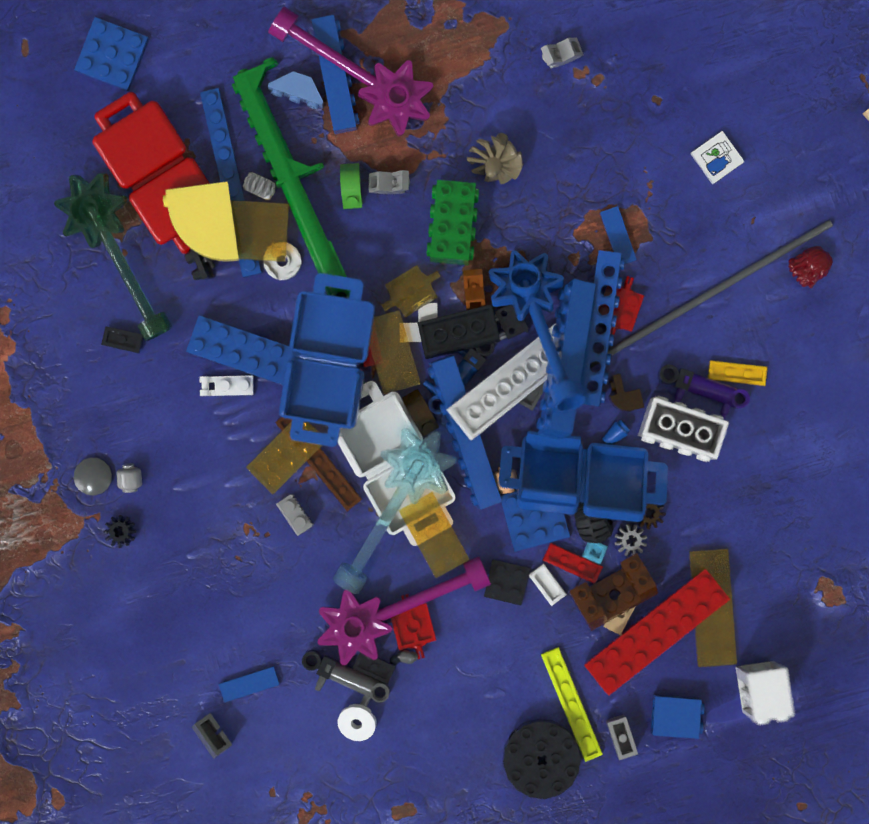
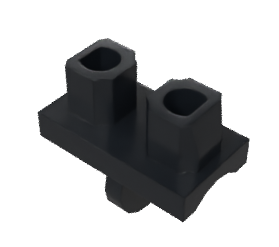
(204, 265)

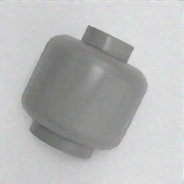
(129, 478)

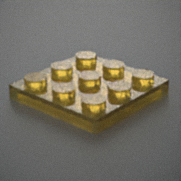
(261, 230)

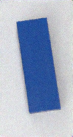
(618, 234)
(249, 684)

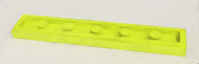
(571, 704)

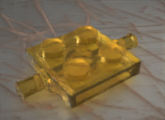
(411, 291)

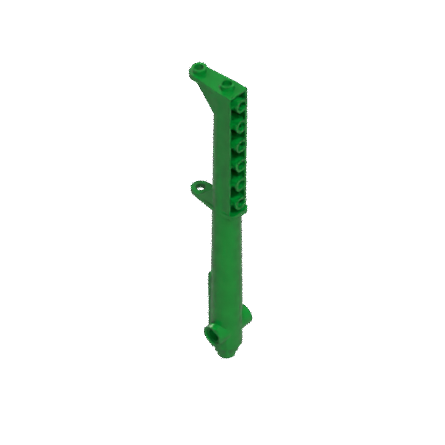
(287, 171)

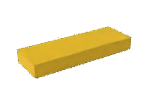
(737, 373)

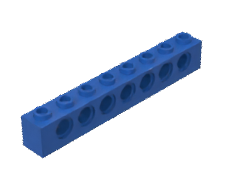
(604, 260)

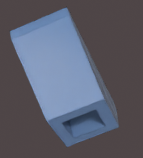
(298, 88)

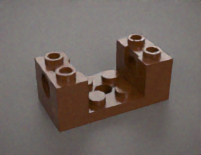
(631, 581)

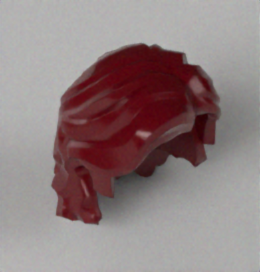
(810, 266)

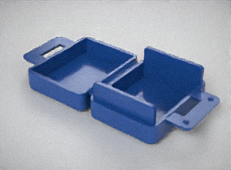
(329, 342)
(562, 474)

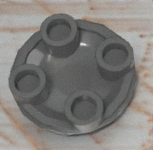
(92, 476)

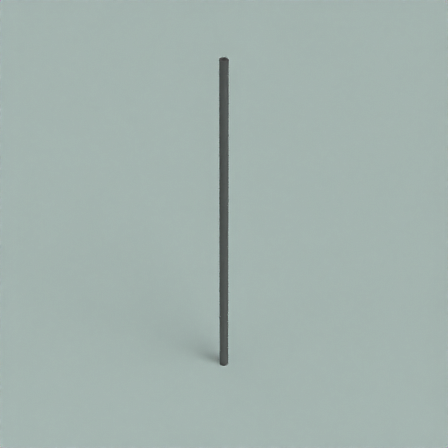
(719, 288)

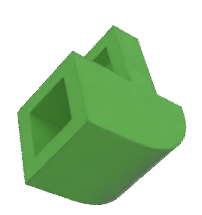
(350, 185)

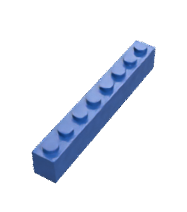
(471, 452)

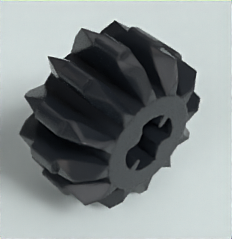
(114, 533)

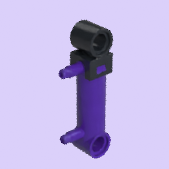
(689, 381)

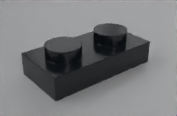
(122, 339)
(376, 668)

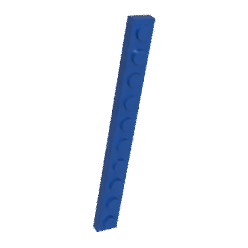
(225, 159)

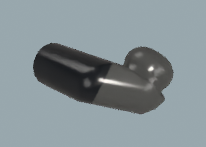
(404, 656)

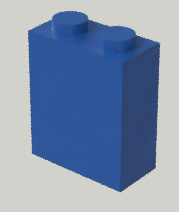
(677, 716)

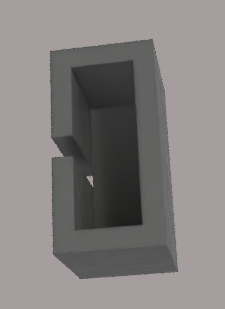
(206, 731)

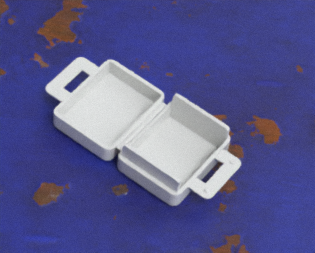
(380, 429)

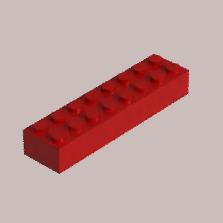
(656, 631)

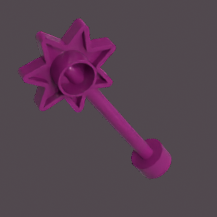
(392, 94)
(357, 625)

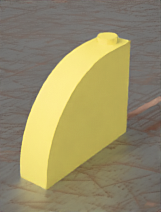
(204, 219)

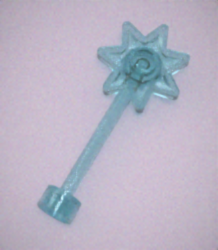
(415, 467)

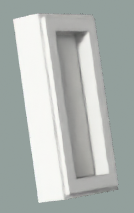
(547, 584)

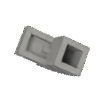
(562, 52)
(388, 182)

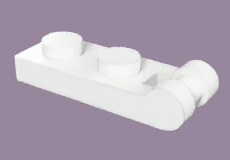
(227, 385)

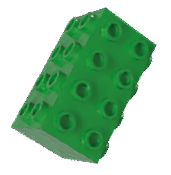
(452, 222)

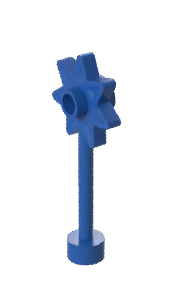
(528, 288)

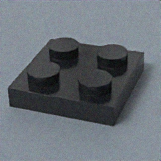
(507, 582)

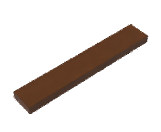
(329, 475)

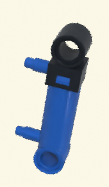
(468, 367)

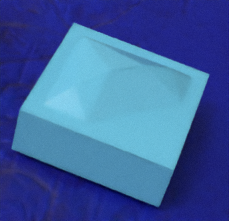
(595, 552)

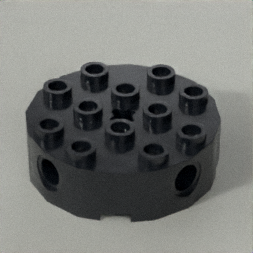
(541, 778)

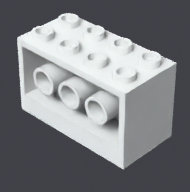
(764, 692)

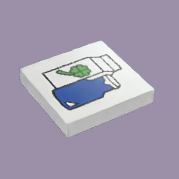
(717, 157)

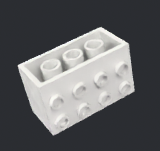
(683, 429)

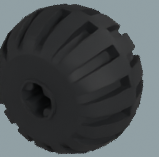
(592, 528)

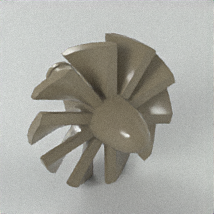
(500, 160)

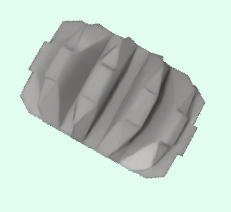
(259, 186)
(625, 536)

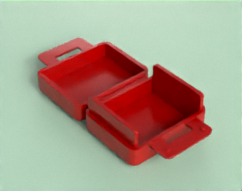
(148, 157)

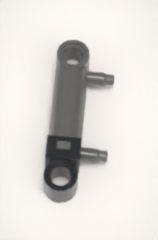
(331, 669)

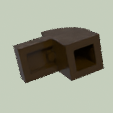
(624, 400)
(420, 412)

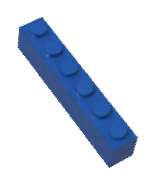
(335, 78)

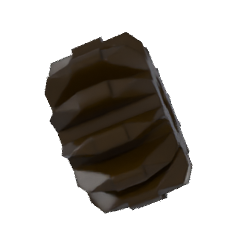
(655, 516)

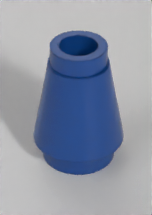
(617, 432)

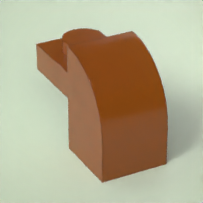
(473, 288)

